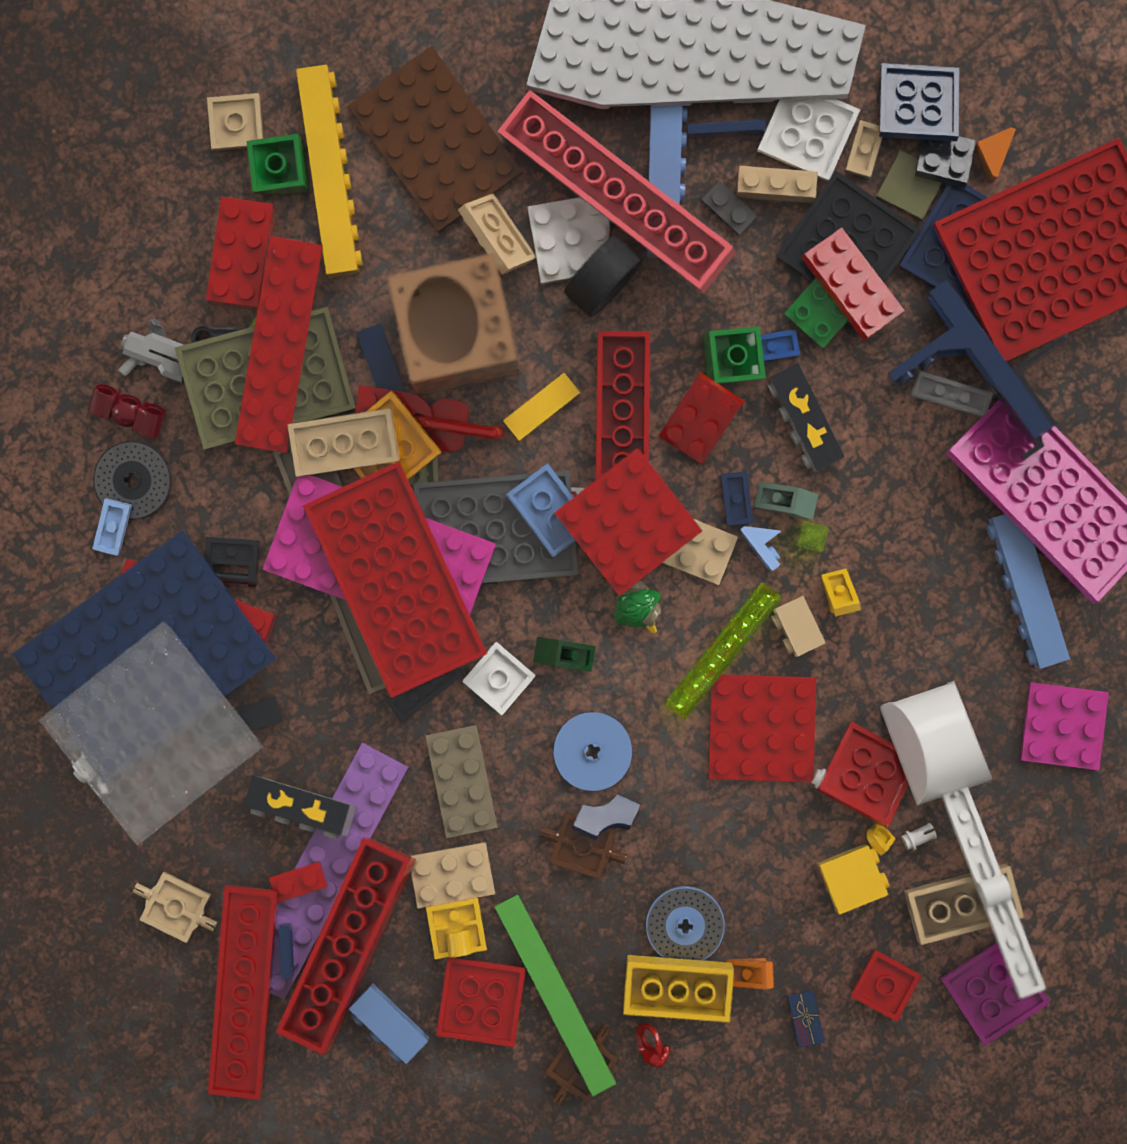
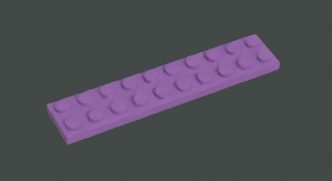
(370, 787)

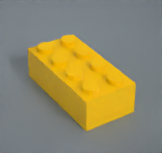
(678, 988)

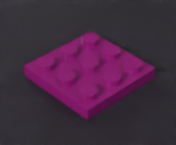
(988, 996)

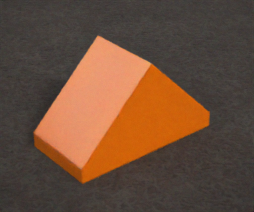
(993, 151)

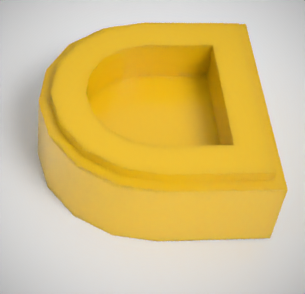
(880, 838)

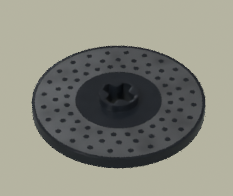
(148, 467)

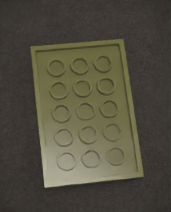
(217, 372)

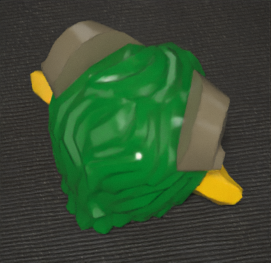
(638, 607)

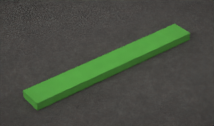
(555, 995)

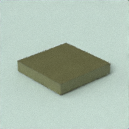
(905, 189)

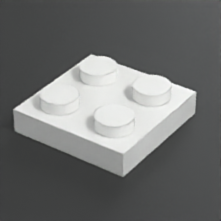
(499, 678)

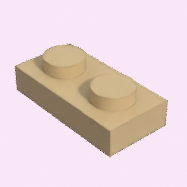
(864, 150)

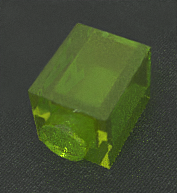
(811, 536)

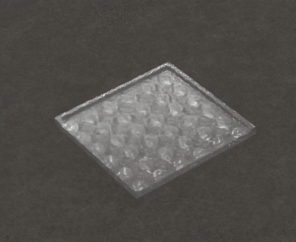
(150, 733)

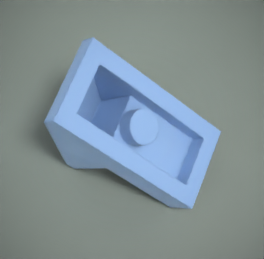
(756, 539)

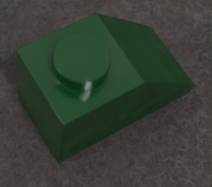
(564, 654)

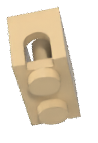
(798, 627)

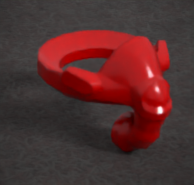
(652, 1055)

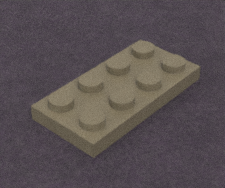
(461, 781)

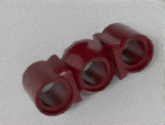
(126, 410)

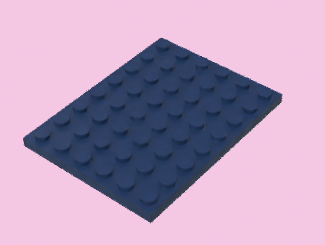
(165, 586)

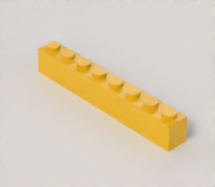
(327, 171)

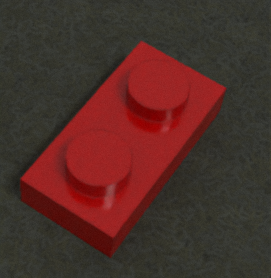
(299, 881)

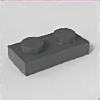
(729, 208)

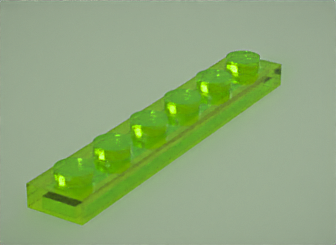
(723, 650)

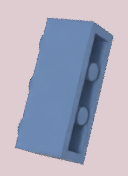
(388, 1024)

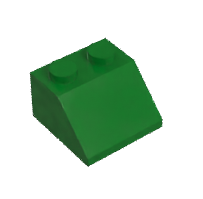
(278, 165)
(734, 355)

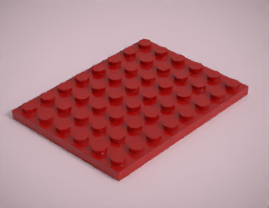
(1045, 251)

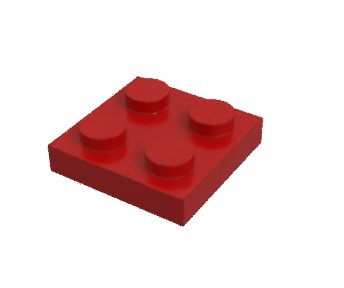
(885, 985)

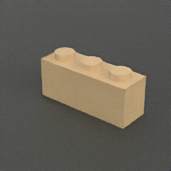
(776, 184)

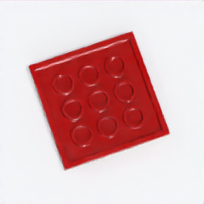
(628, 522)
(762, 728)

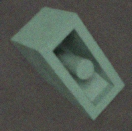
(786, 500)

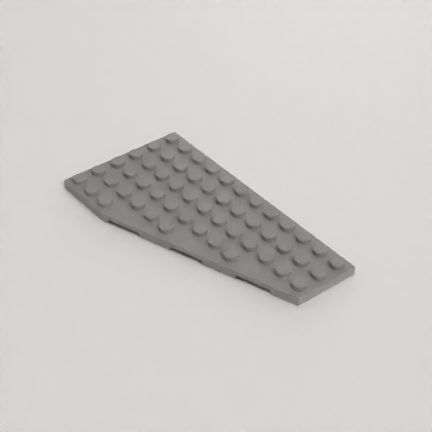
(691, 52)

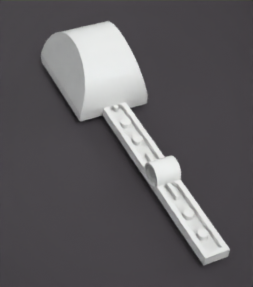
(944, 761)

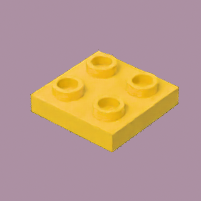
(456, 928)

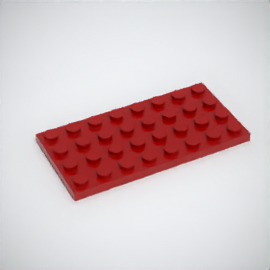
(395, 579)

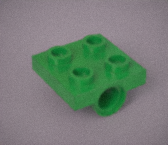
(816, 314)

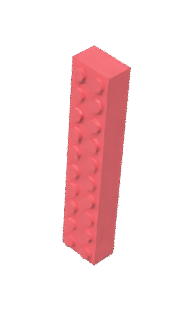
(617, 191)

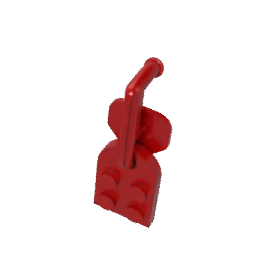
(443, 421)

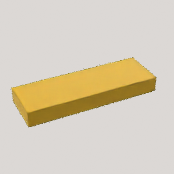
(541, 407)

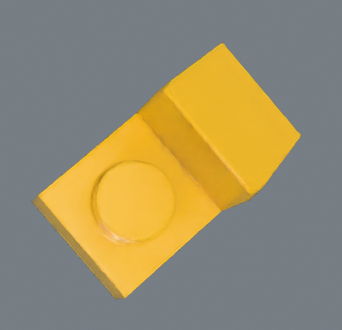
(840, 592)

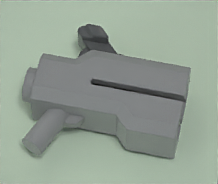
(152, 351)

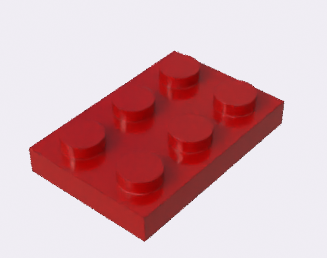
(701, 418)

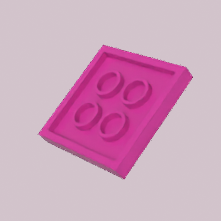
(1064, 726)

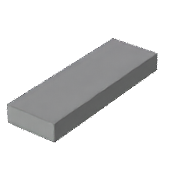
(951, 394)

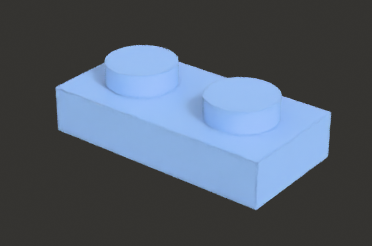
(112, 527)

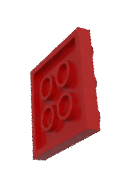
(865, 775)
(481, 1001)

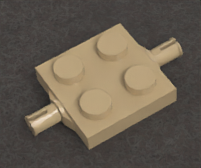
(175, 907)

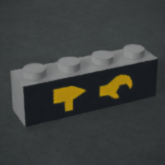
(805, 417)
(299, 806)

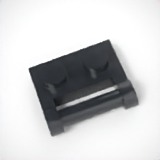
(234, 552)

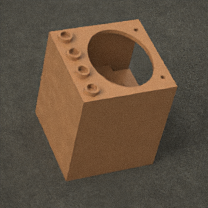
(454, 325)

